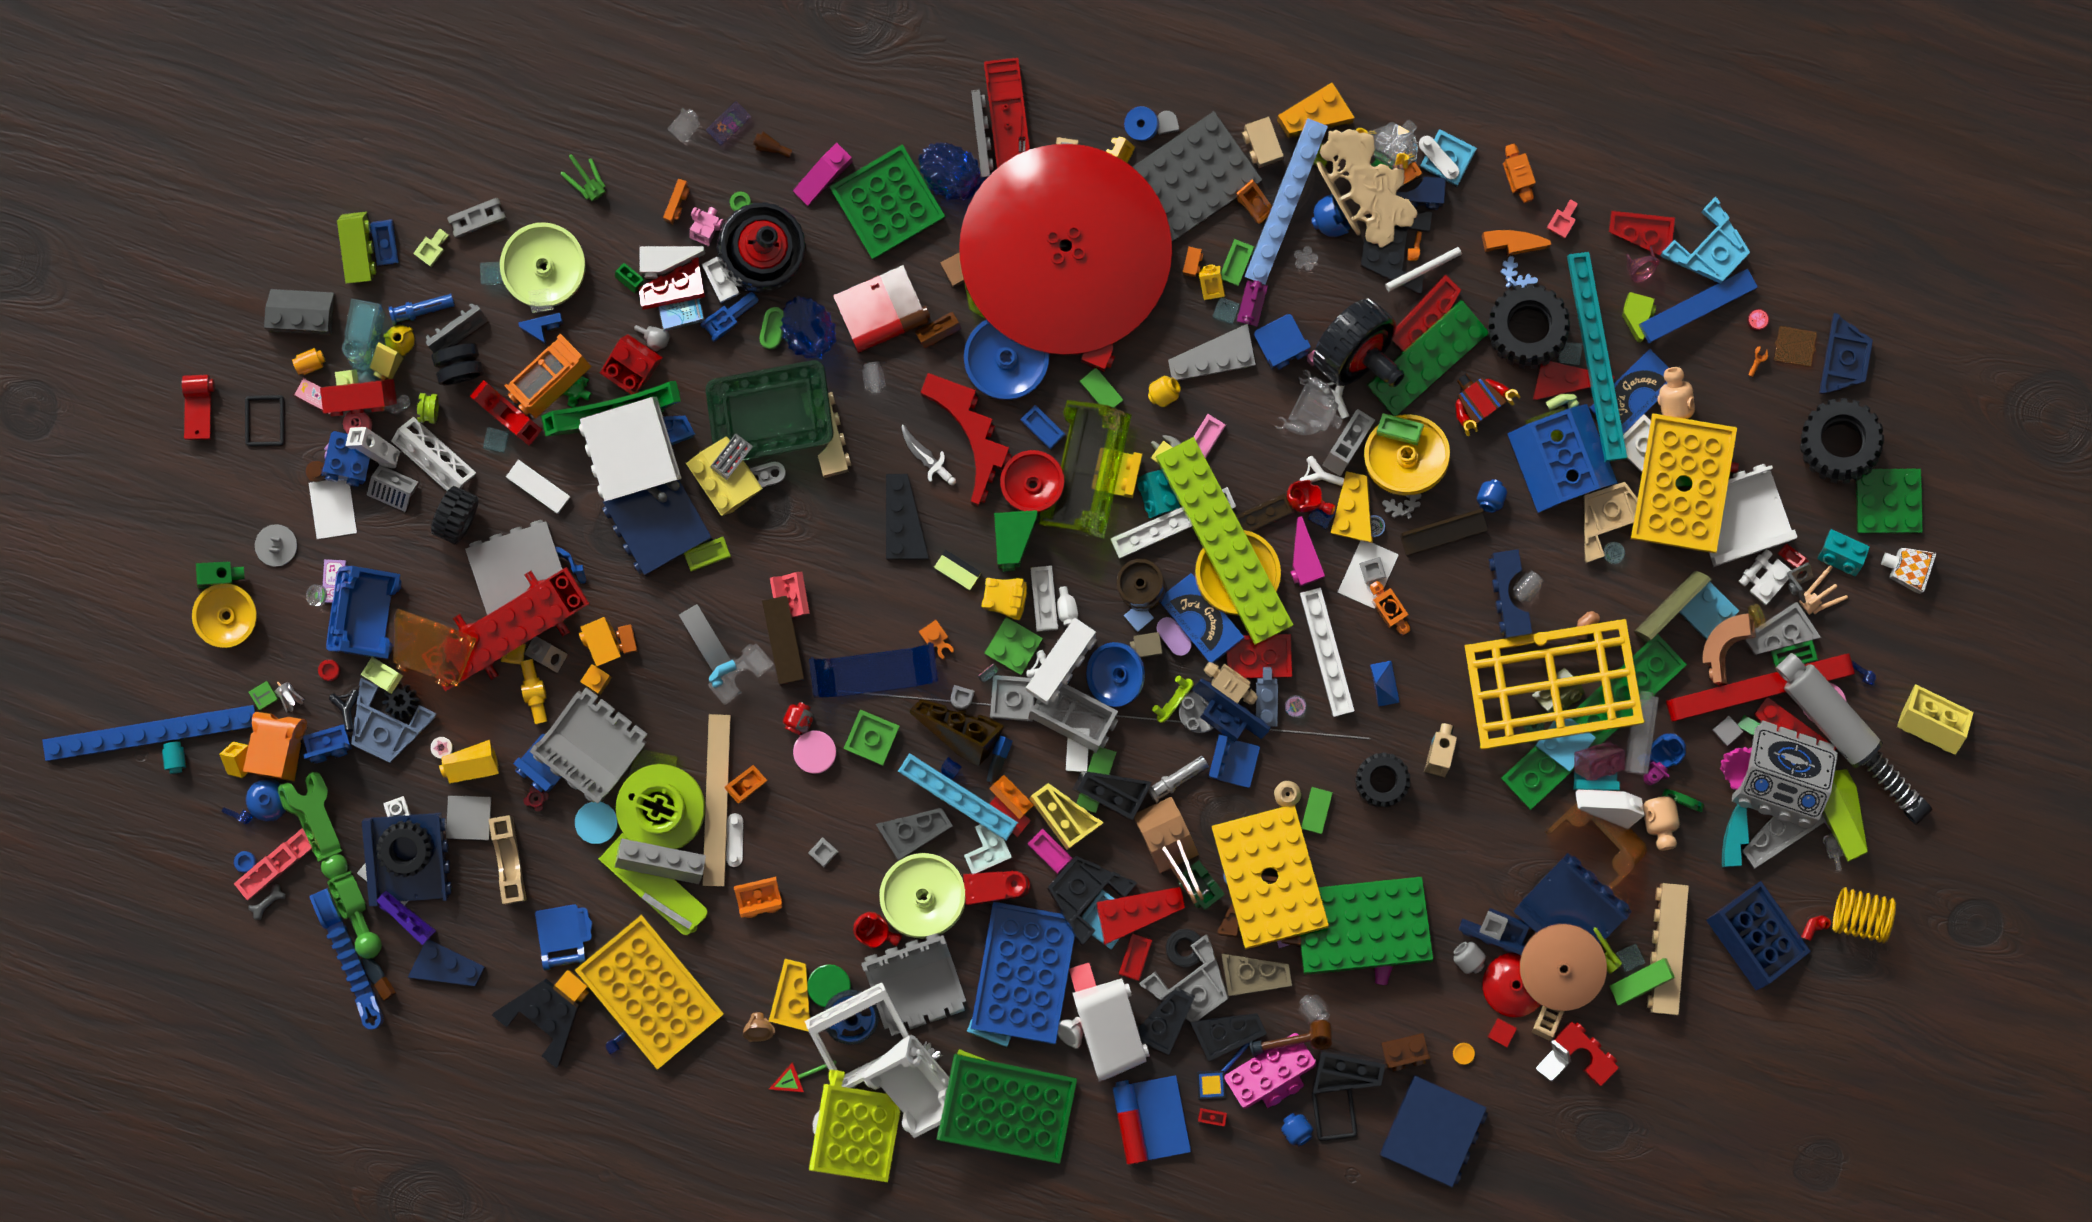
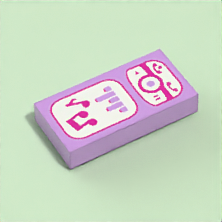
(329, 576)

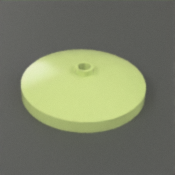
(541, 245)
(919, 877)

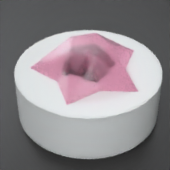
(441, 747)

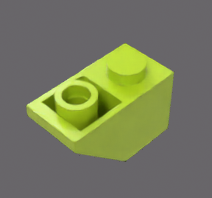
(1637, 310)

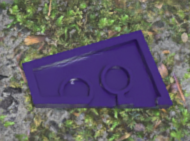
(410, 921)

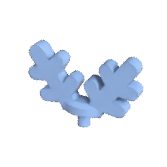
(1509, 273)

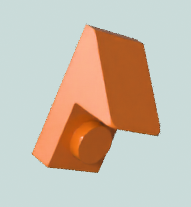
(1254, 201)
(745, 784)

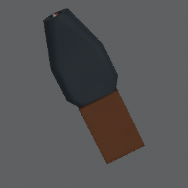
(377, 977)

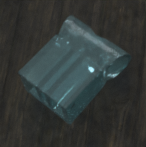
(362, 333)

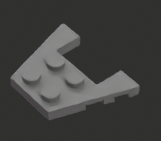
(1203, 983)

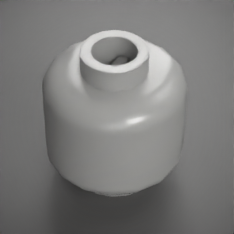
(1469, 957)

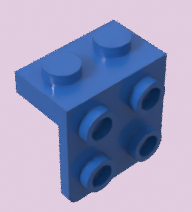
(1282, 342)
(344, 462)
(327, 743)
(539, 772)

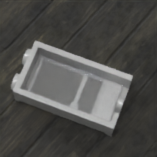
(1077, 717)

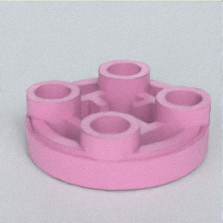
(814, 752)

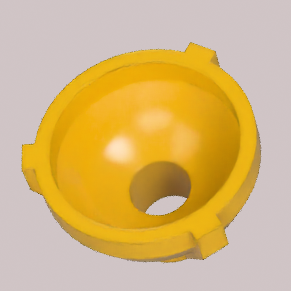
(407, 339)

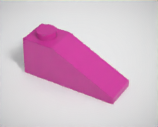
(823, 174)
(1305, 560)

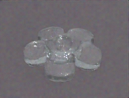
(1305, 258)

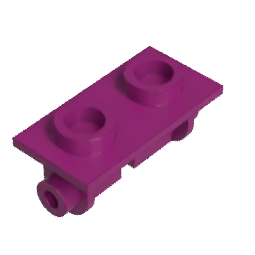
(1252, 303)
(1656, 772)

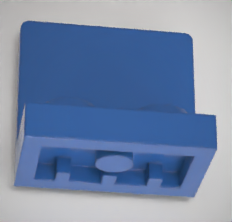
(1234, 761)

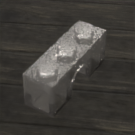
(753, 660)

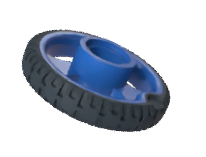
(868, 1023)

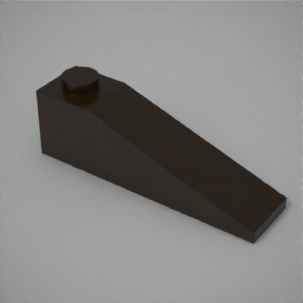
(965, 734)

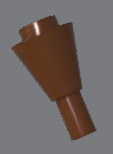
(767, 144)

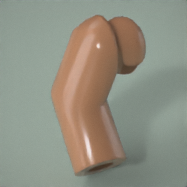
(1587, 619)

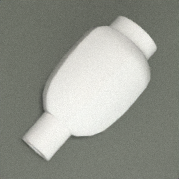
(1066, 607)

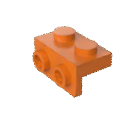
(758, 897)

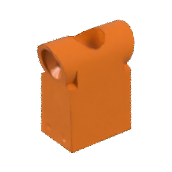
(274, 746)

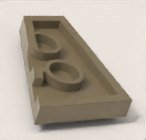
(1253, 975)

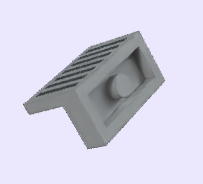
(391, 488)

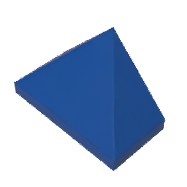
(1384, 683)

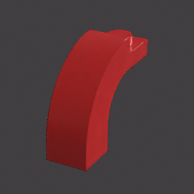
(506, 413)

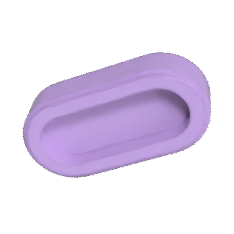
(1173, 636)

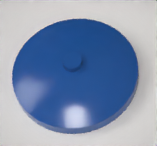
(1001, 365)

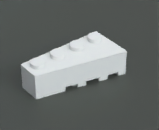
(1061, 662)

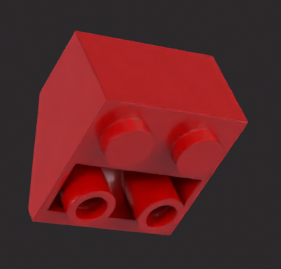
(630, 364)

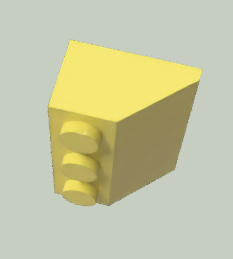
(724, 494)
(1935, 719)

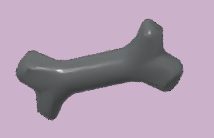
(259, 908)

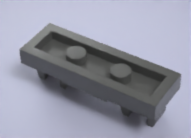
(457, 329)

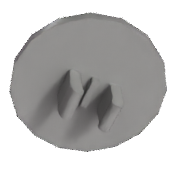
(276, 545)

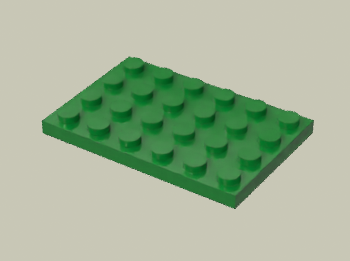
(1369, 927)
(1006, 1108)

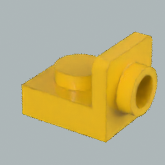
(1211, 282)

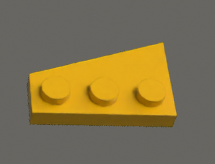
(1353, 509)

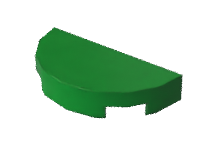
(1684, 800)

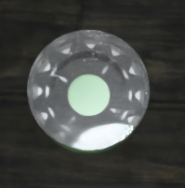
(316, 595)

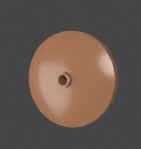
(1557, 947)

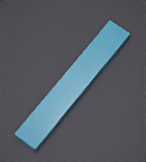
(957, 796)

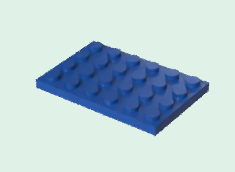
(1023, 973)

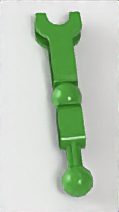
(334, 865)

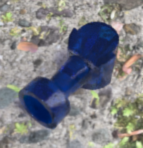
(950, 769)

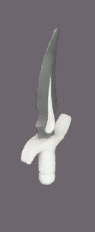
(927, 458)

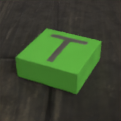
(263, 695)

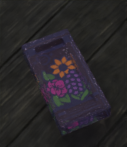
(728, 123)

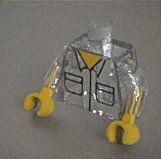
(1395, 144)

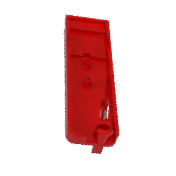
(1006, 108)

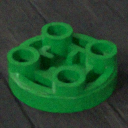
(827, 982)

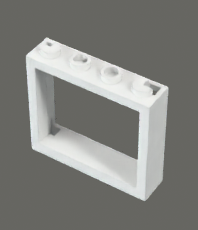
(844, 1010)

